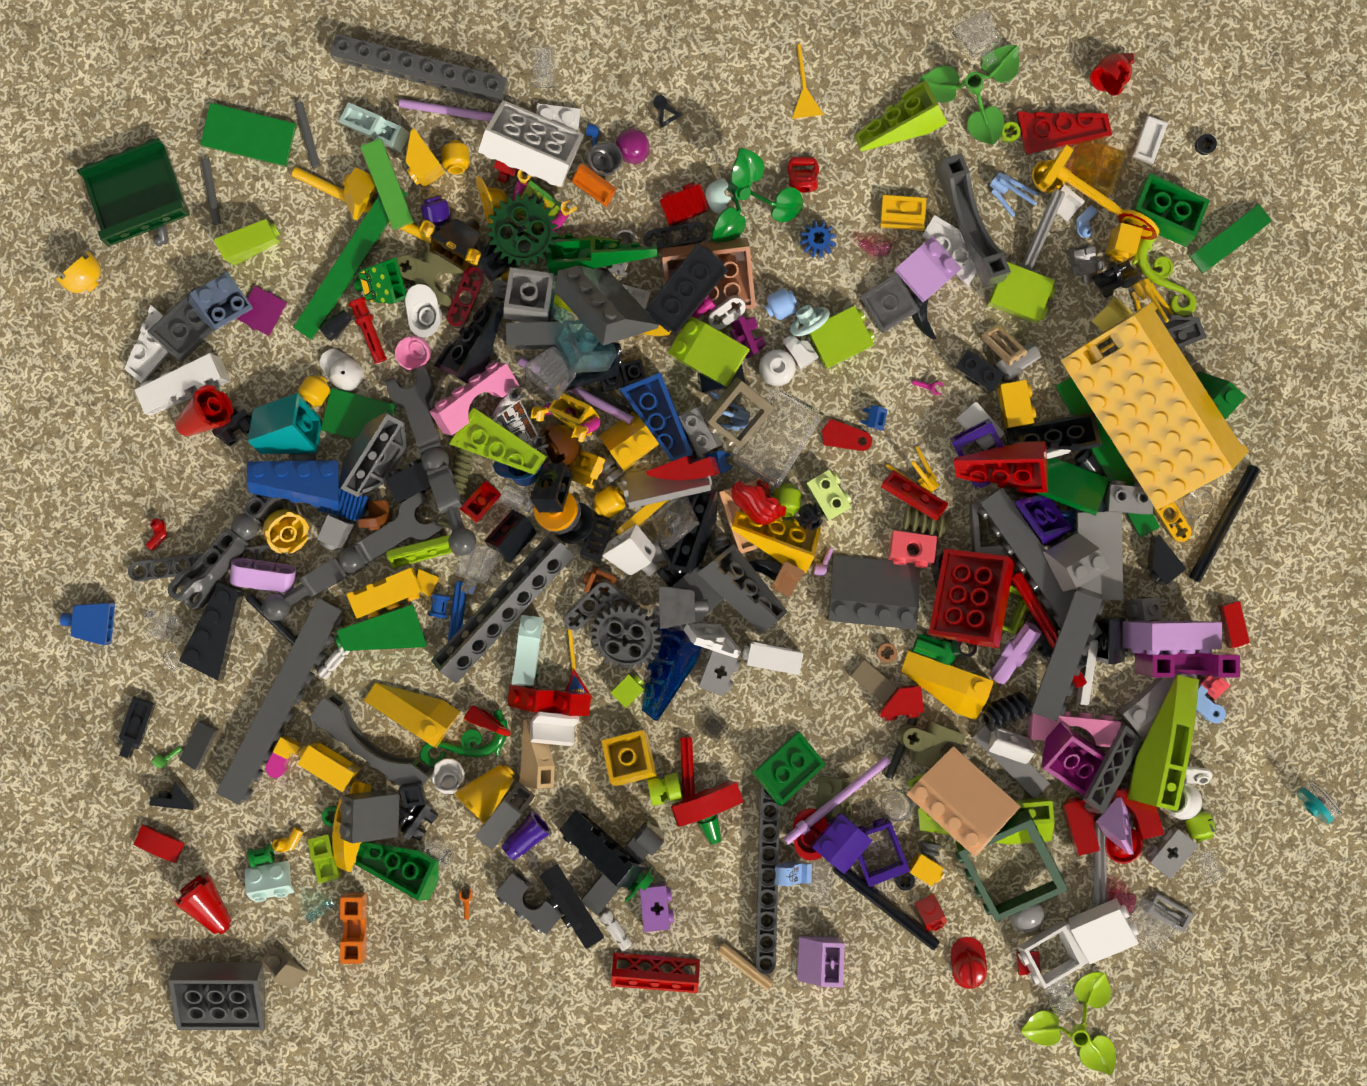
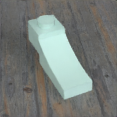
(374, 126)
(527, 651)

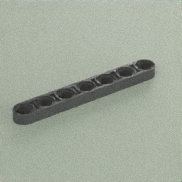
(171, 563)

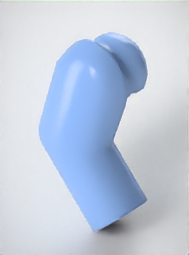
(1083, 222)

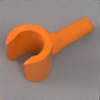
(466, 902)

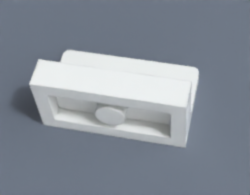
(553, 728)

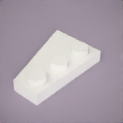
(954, 244)

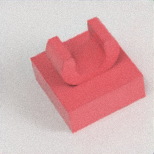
(1215, 686)

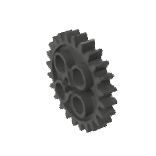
(627, 618)

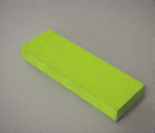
(419, 552)

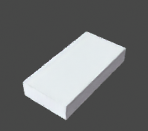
(1149, 140)

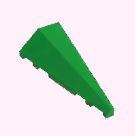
(593, 252)

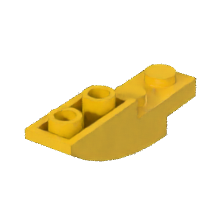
(343, 851)

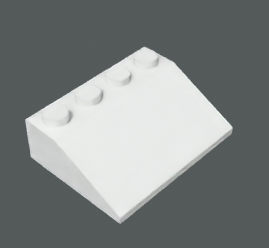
(530, 143)

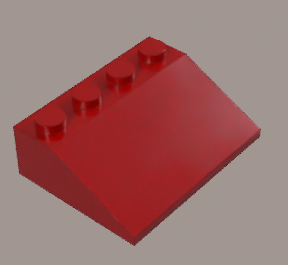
(971, 597)

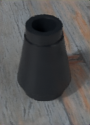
(335, 325)
(1088, 461)

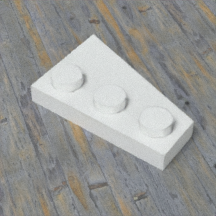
(146, 353)

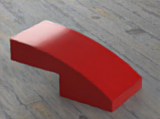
(159, 844)

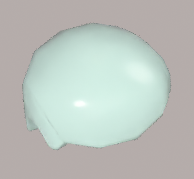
(716, 197)

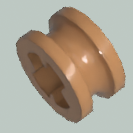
(891, 657)

